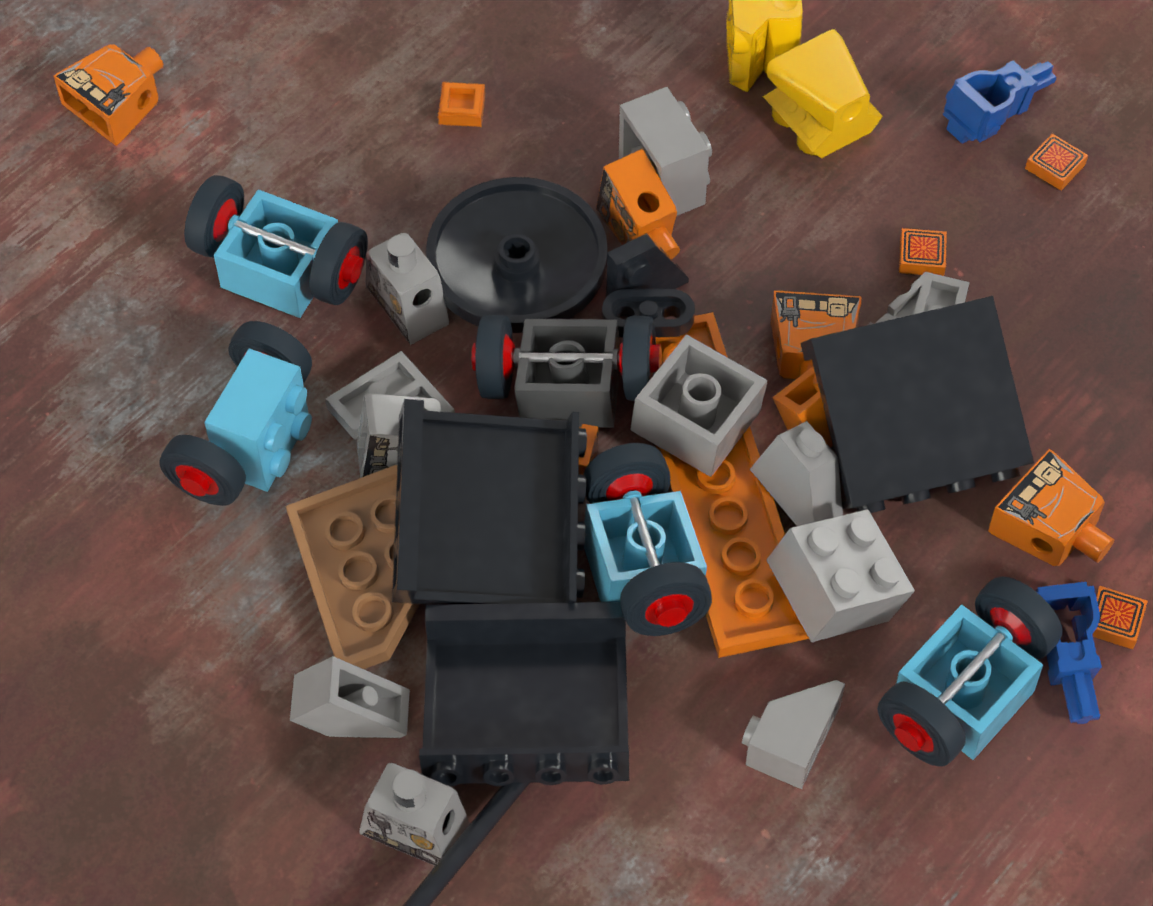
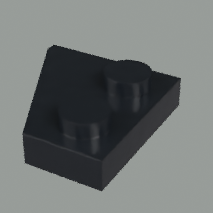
(642, 266)

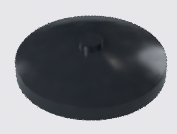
(518, 251)

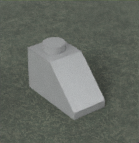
(801, 475)
(348, 701)
(792, 732)

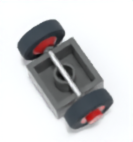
(566, 365)

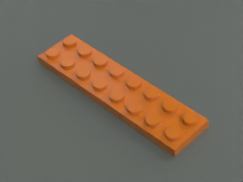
(736, 535)

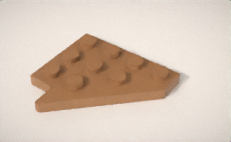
(349, 563)

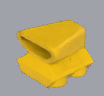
(758, 34)
(821, 95)

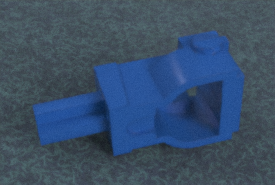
(1007, 89)
(1076, 662)

